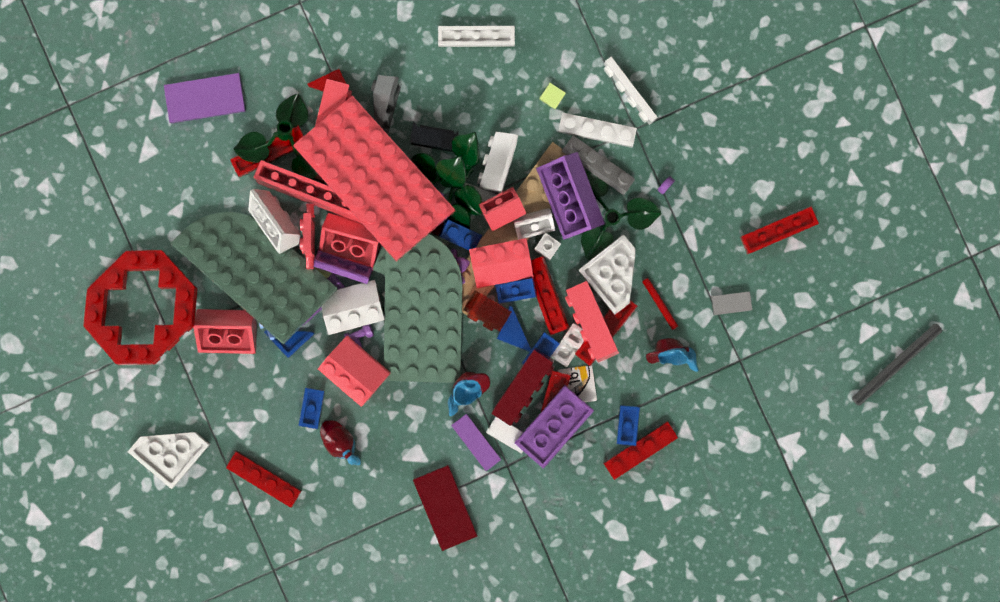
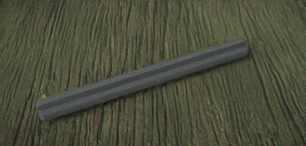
(897, 364)

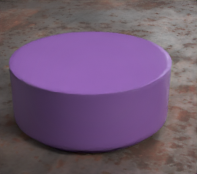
(665, 185)

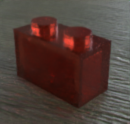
(487, 311)

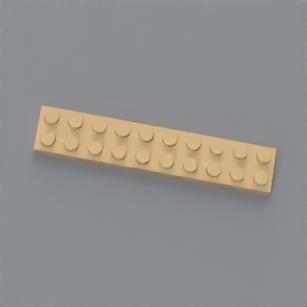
(533, 199)

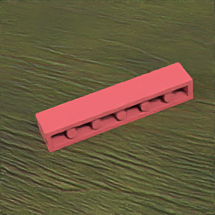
(301, 188)

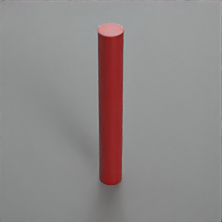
(660, 304)

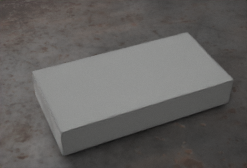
(731, 303)

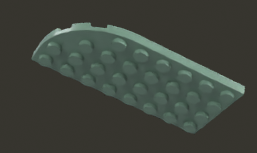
(250, 271)
(423, 314)

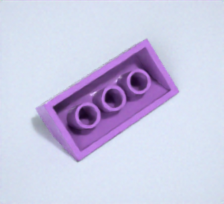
(570, 195)

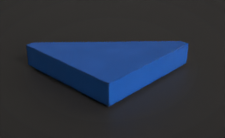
(513, 333)
(293, 343)

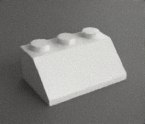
(498, 162)
(273, 220)
(353, 307)

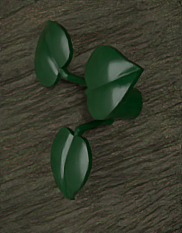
(289, 114)
(467, 147)
(453, 175)
(640, 216)

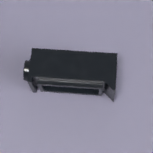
(432, 137)

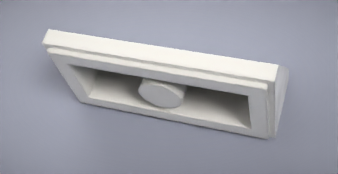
(534, 224)

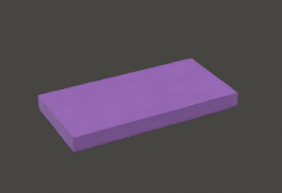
(204, 98)
(554, 426)

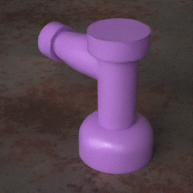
(365, 331)

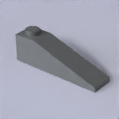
(385, 98)

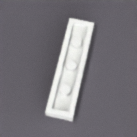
(476, 36)
(624, 85)
(597, 130)

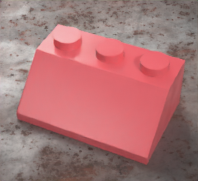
(348, 240)
(501, 263)
(225, 331)
(354, 371)

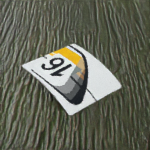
(582, 382)

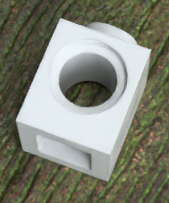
(547, 246)

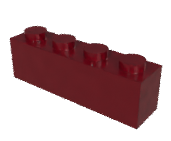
(523, 386)

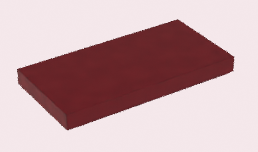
(445, 507)

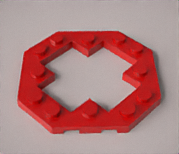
(164, 335)

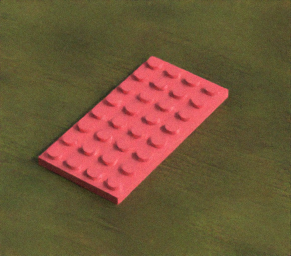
(374, 178)

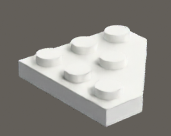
(612, 273)
(169, 454)

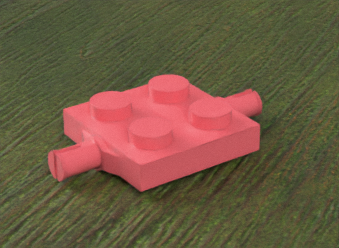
(307, 243)

